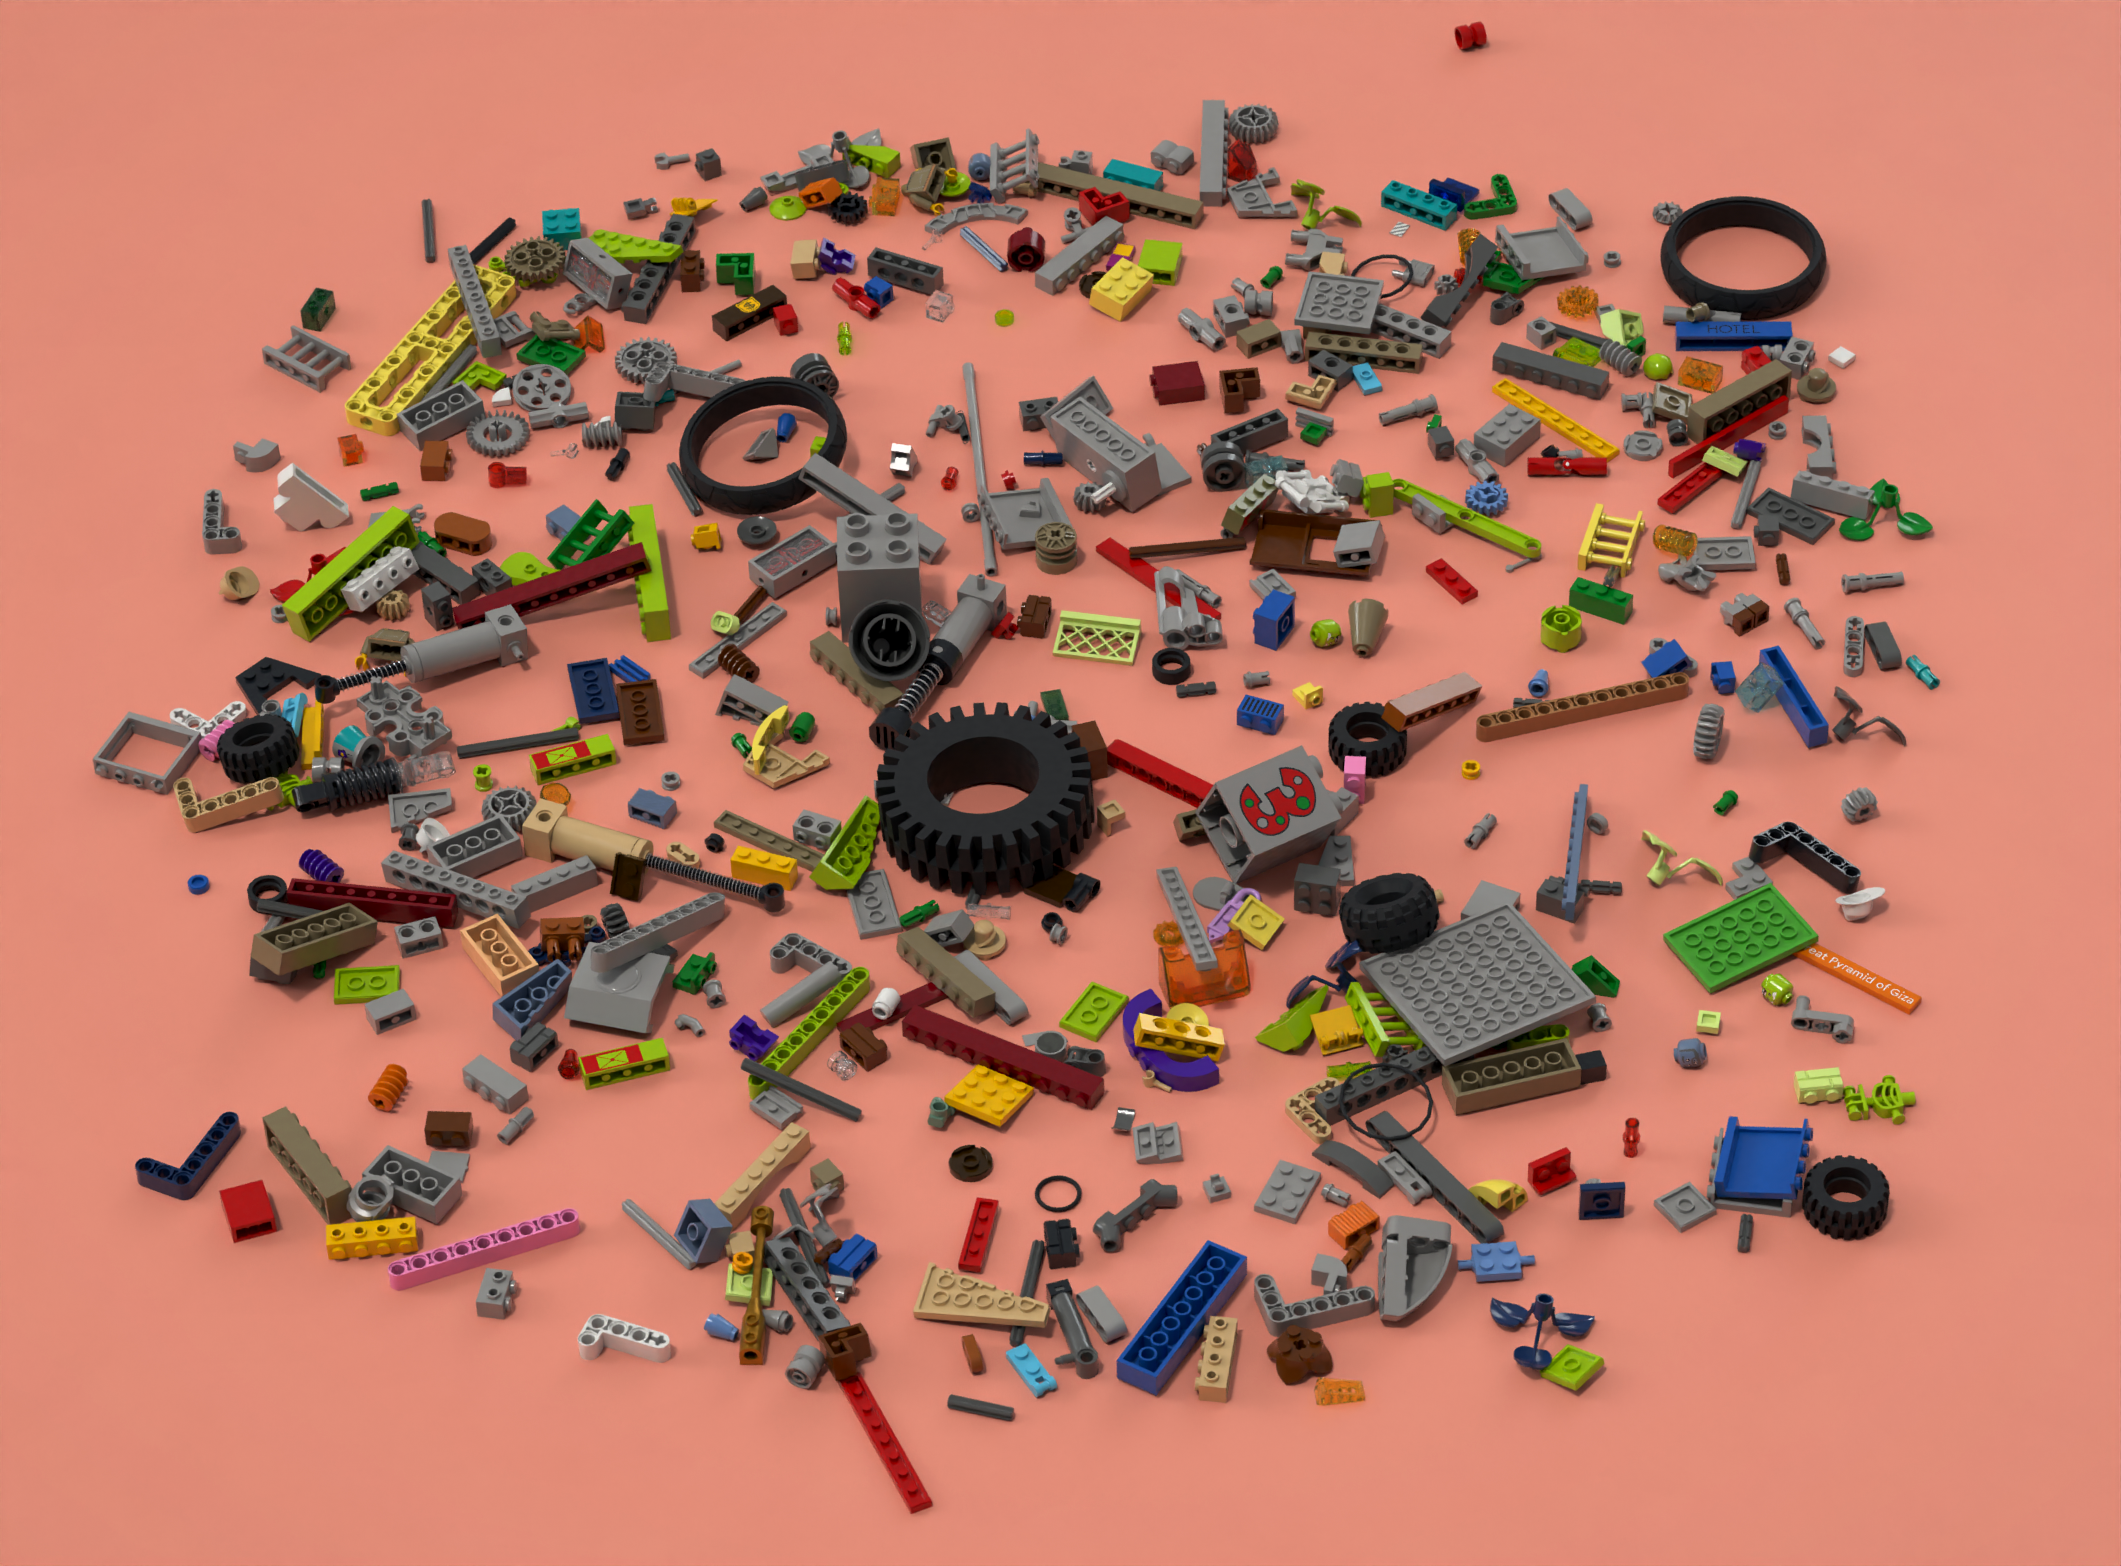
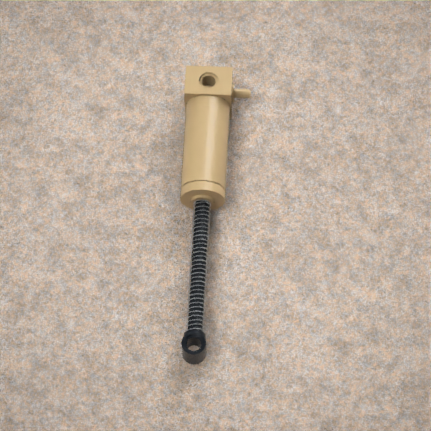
(553, 833)

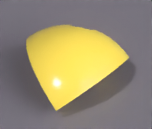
(1500, 1193)

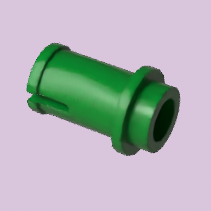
(1275, 273)
(739, 742)
(1729, 798)

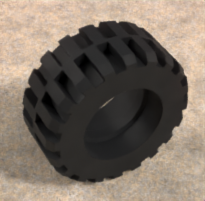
(1362, 722)
(258, 748)
(1840, 1217)

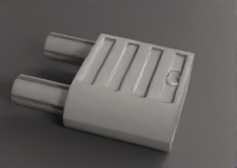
(1421, 272)

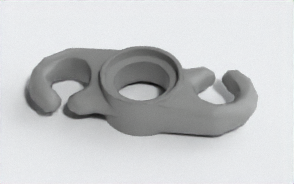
(575, 303)

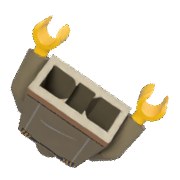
(926, 185)
(384, 645)

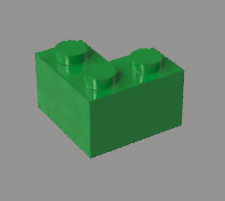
(737, 269)

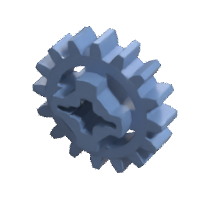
(1486, 498)

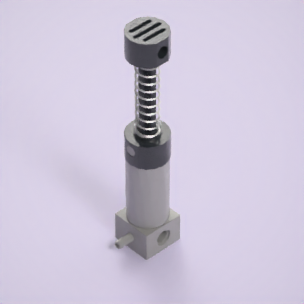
(978, 609)

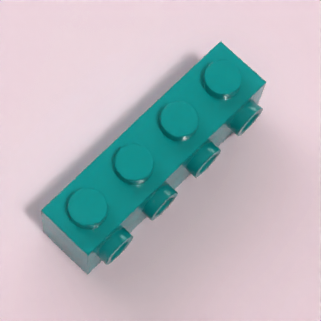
(1419, 205)

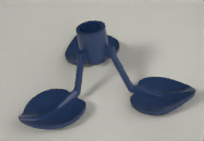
(1343, 980)
(1511, 1315)

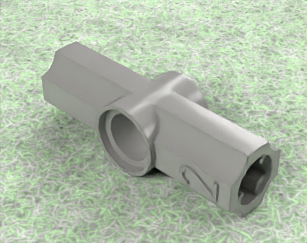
(1201, 329)
(558, 415)
(1476, 461)

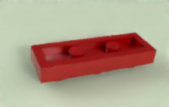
(1451, 581)

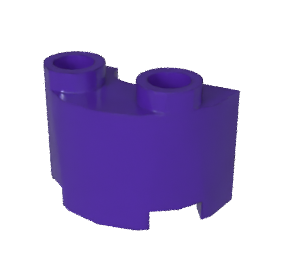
(835, 260)
(1749, 449)
(750, 1038)

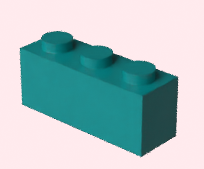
(1134, 175)

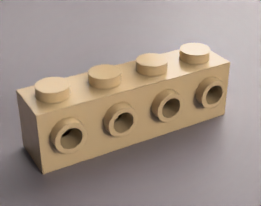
(1217, 1359)

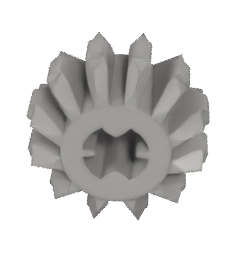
(1083, 499)
(1859, 804)

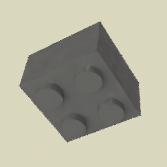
(1317, 889)

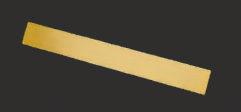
(1555, 420)

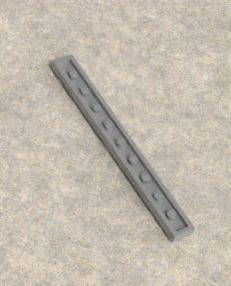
(1187, 919)

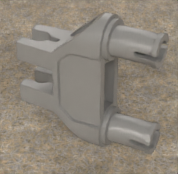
(1316, 244)

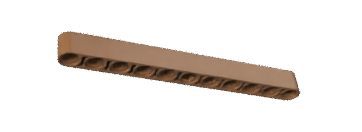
(1582, 707)

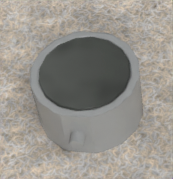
(1052, 1045)

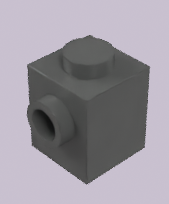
(708, 164)
(1440, 442)
(1767, 530)

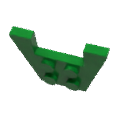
(1505, 278)

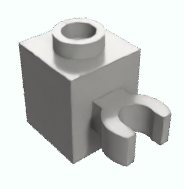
(1081, 161)

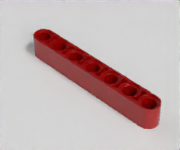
(1157, 773)

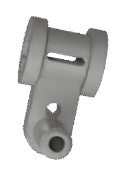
(1073, 224)
(943, 417)

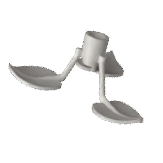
(841, 142)
(822, 1230)

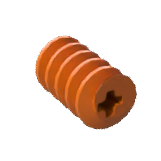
(388, 1087)

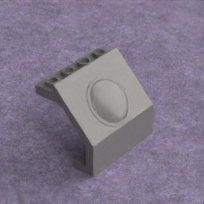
(620, 996)

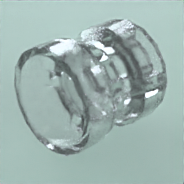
(842, 1065)

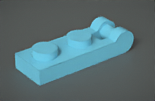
(293, 711)
(1030, 1370)

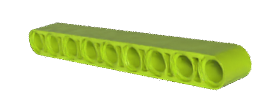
(814, 1028)

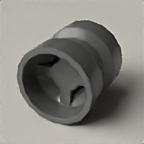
(1677, 432)

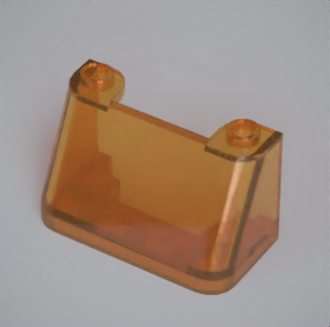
(1184, 984)

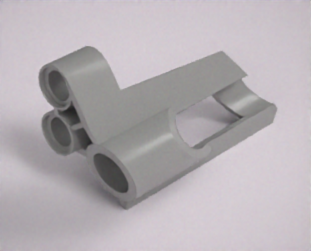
(1183, 624)

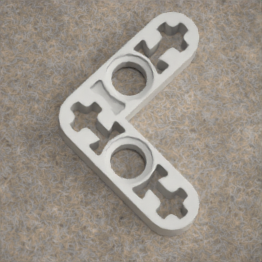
(234, 712)

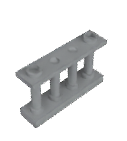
(999, 164)
(304, 372)

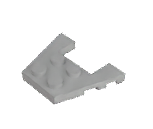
(1252, 199)

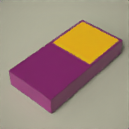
(1120, 250)

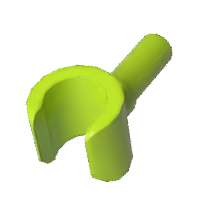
(571, 722)

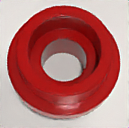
(1008, 479)

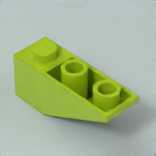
(876, 159)

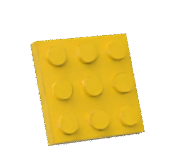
(989, 1095)

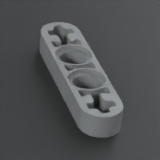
(1853, 646)

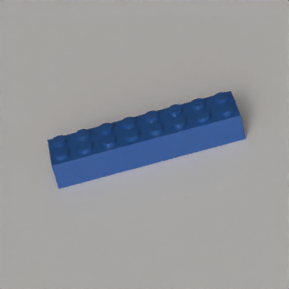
(1181, 1317)

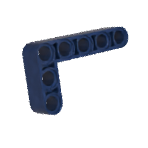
(186, 1181)

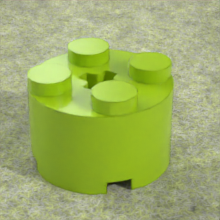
(1561, 628)

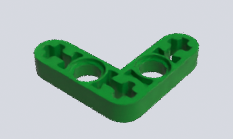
(1473, 209)

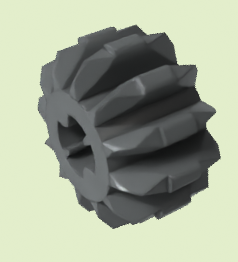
(614, 919)

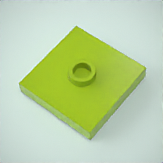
(1572, 1367)

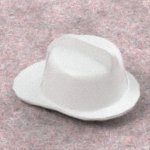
(430, 832)
(1860, 903)

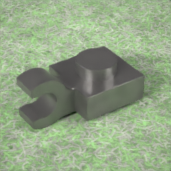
(638, 208)

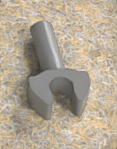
(663, 161)

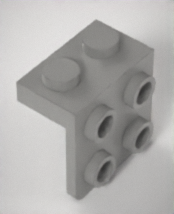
(1430, 513)

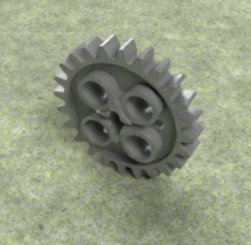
(640, 357)

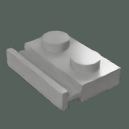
(1268, 581)
(776, 1107)

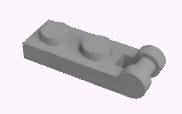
(1404, 1177)

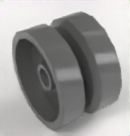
(1223, 466)

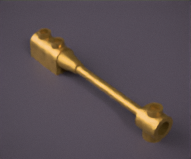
(753, 1321)

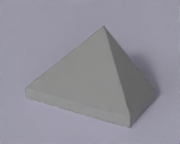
(763, 447)

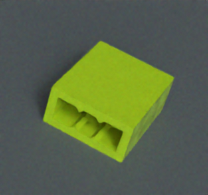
(1162, 260)

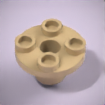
(985, 940)

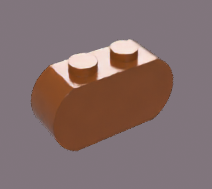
(463, 534)

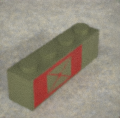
(1248, 505)

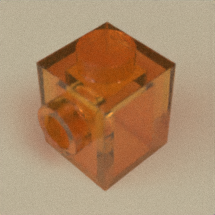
(350, 450)

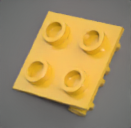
(689, 206)
(1336, 1030)

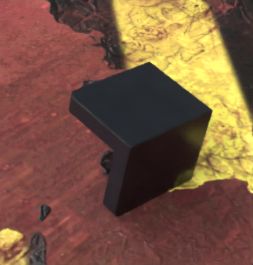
(1592, 1066)

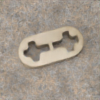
(685, 854)

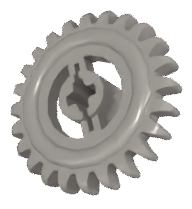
(477, 430)

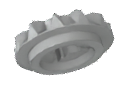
(1660, 212)

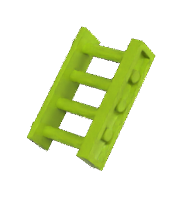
(1374, 1029)

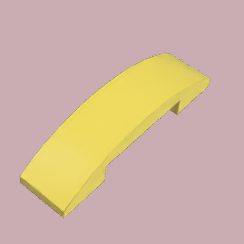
(774, 723)

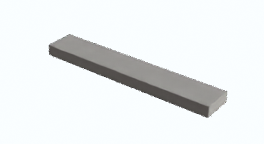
(742, 638)

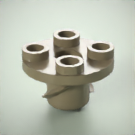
(1816, 386)

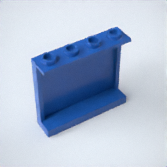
(1762, 1161)

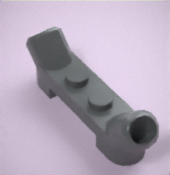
(1111, 1226)

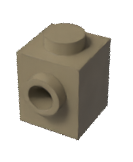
(826, 1173)

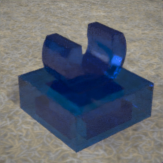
(980, 192)

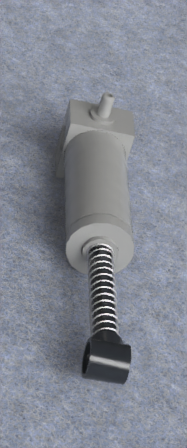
(499, 638)

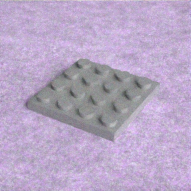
(1339, 302)

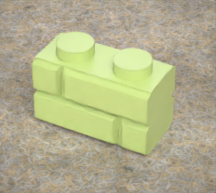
(1818, 1085)

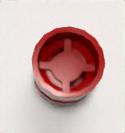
(1474, 34)

